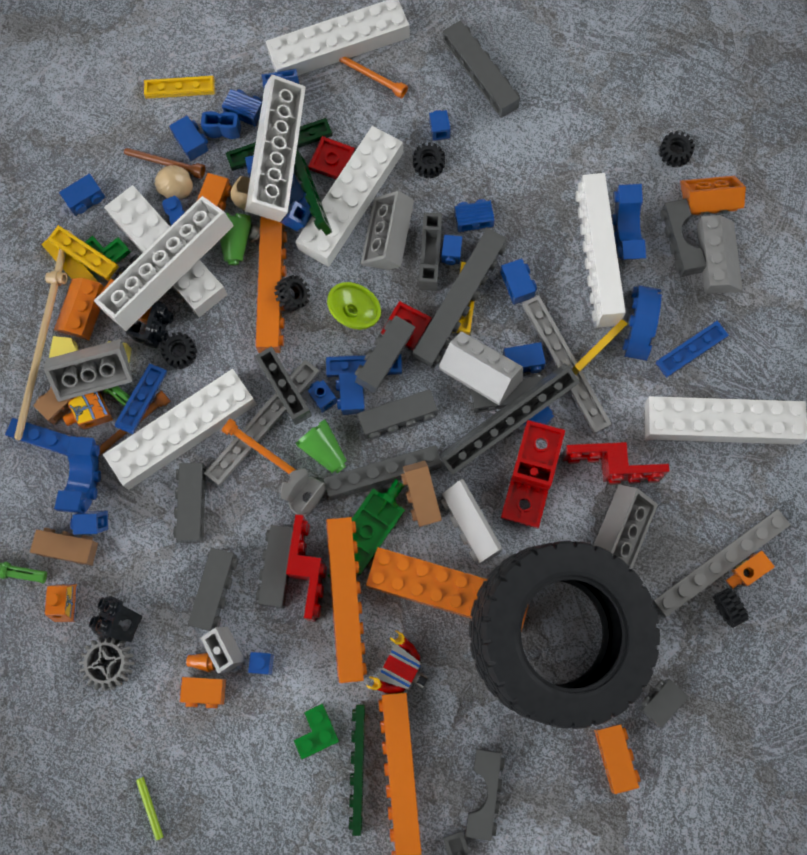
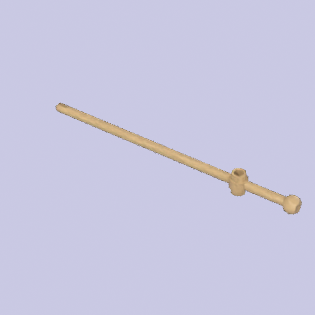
(56, 279)

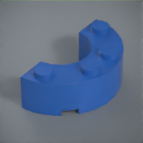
(627, 222)
(643, 322)
(82, 478)

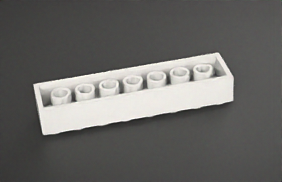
(339, 38)
(275, 149)
(351, 195)
(143, 227)
(600, 250)
(164, 263)
(725, 420)
(179, 429)

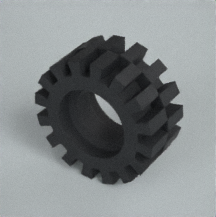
(682, 141)
(432, 151)
(300, 291)
(171, 343)
(730, 607)

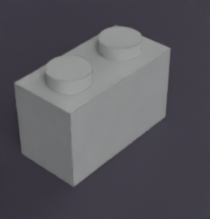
(222, 649)

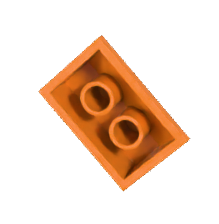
(713, 194)
(79, 309)

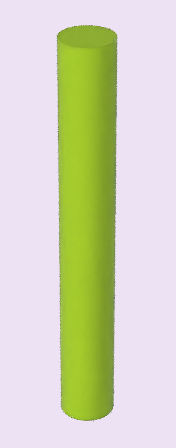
(149, 808)

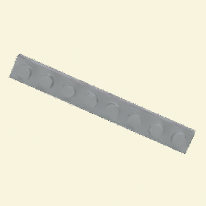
(561, 354)
(258, 426)
(721, 563)

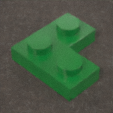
(114, 251)
(322, 733)

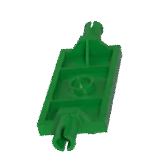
(375, 522)

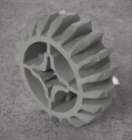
(109, 671)

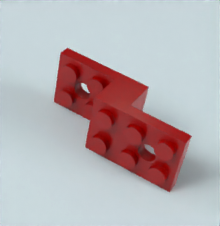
(614, 463)
(533, 474)
(306, 568)

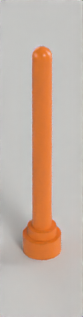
(398, 89)
(232, 429)

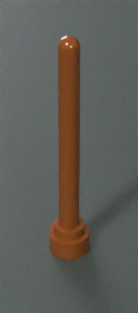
(196, 170)
(160, 400)

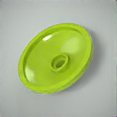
(354, 305)

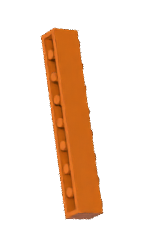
(270, 272)
(345, 600)
(401, 774)

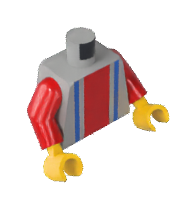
(400, 668)

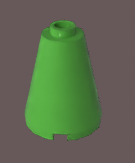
(235, 240)
(323, 447)

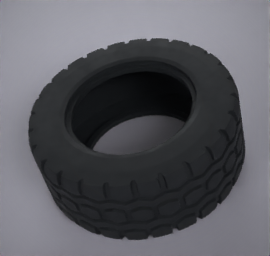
(627, 634)

